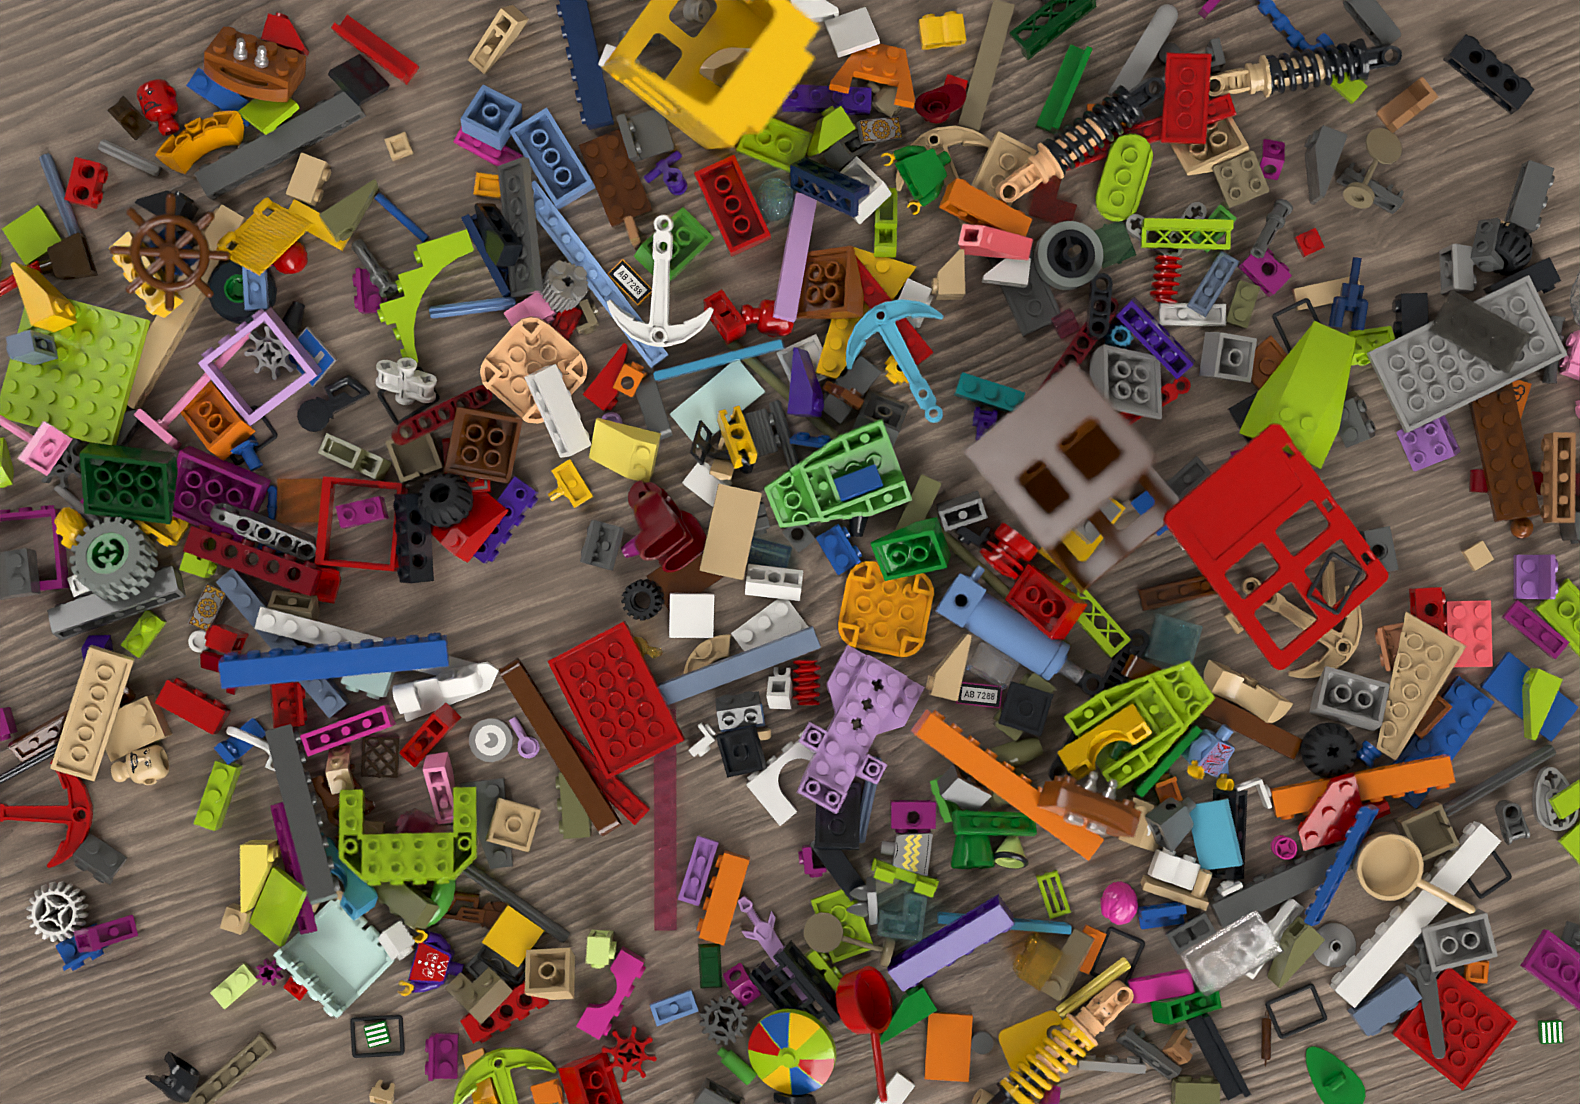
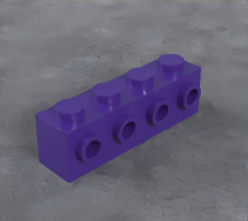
(516, 499)

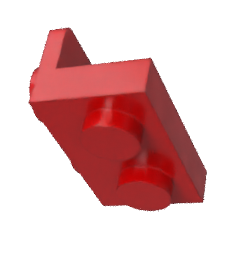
(327, 586)
(288, 704)

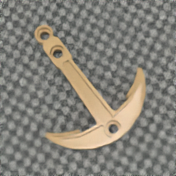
(947, 137)
(1333, 657)

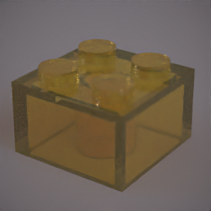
(1037, 960)

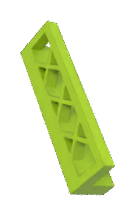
(1186, 225)
(1095, 633)

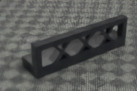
(1238, 808)
(1218, 1056)

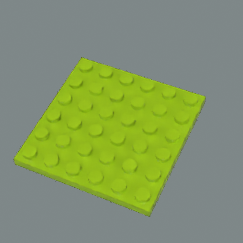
(87, 384)

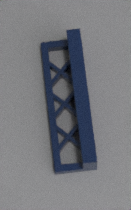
(828, 179)
(494, 270)

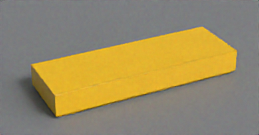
(318, 228)

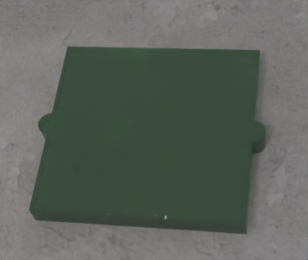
(1115, 244)

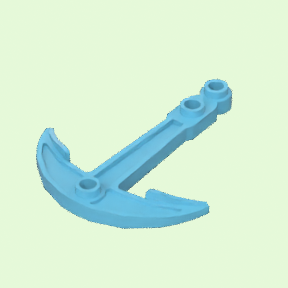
(887, 328)

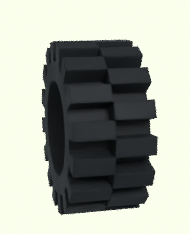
(630, 599)

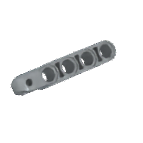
(1146, 48)

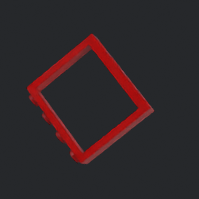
(325, 523)

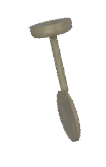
(1383, 148)
(824, 933)

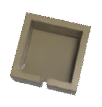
(416, 458)
(1425, 831)

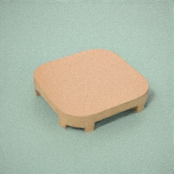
(522, 351)

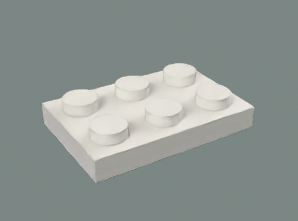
(769, 624)

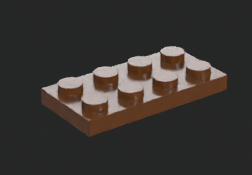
(615, 178)

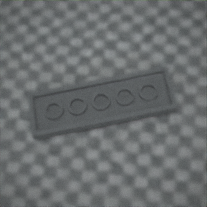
(520, 214)

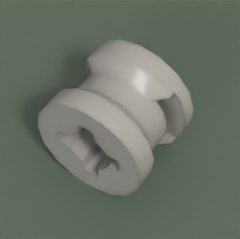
(696, 11)

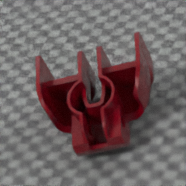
(665, 530)

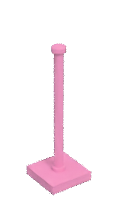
(161, 426)
(42, 448)

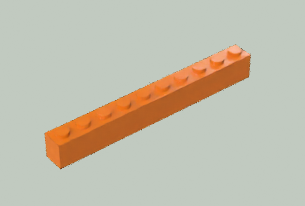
(1001, 780)

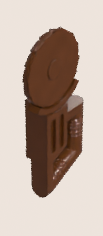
(486, 916)

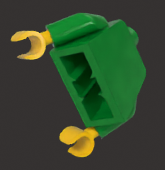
(921, 171)

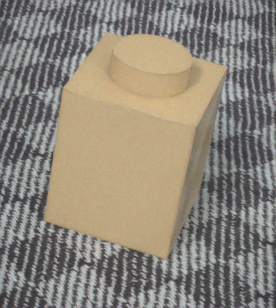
(235, 920)

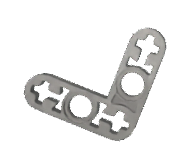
(1187, 213)

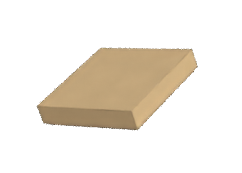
(513, 824)

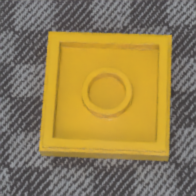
(512, 935)

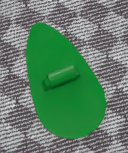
(1333, 1078)

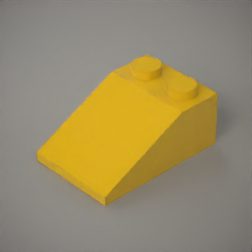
(43, 302)

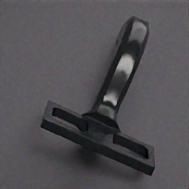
(709, 451)

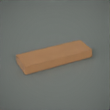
(633, 232)

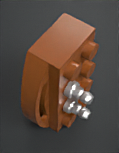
(253, 66)
(1085, 806)

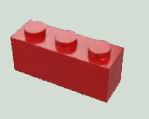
(193, 705)

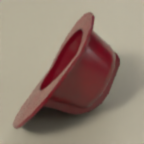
(940, 102)

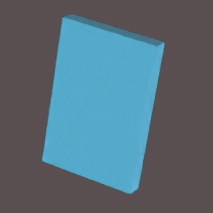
(1215, 835)

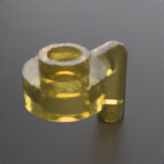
(646, 649)

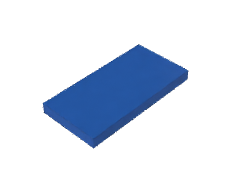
(1506, 686)

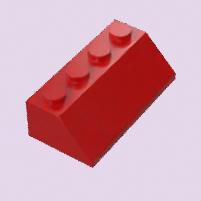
(589, 1082)

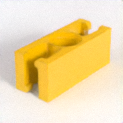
(739, 428)

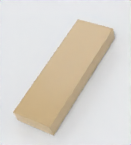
(1320, 293)

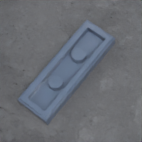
(1213, 283)

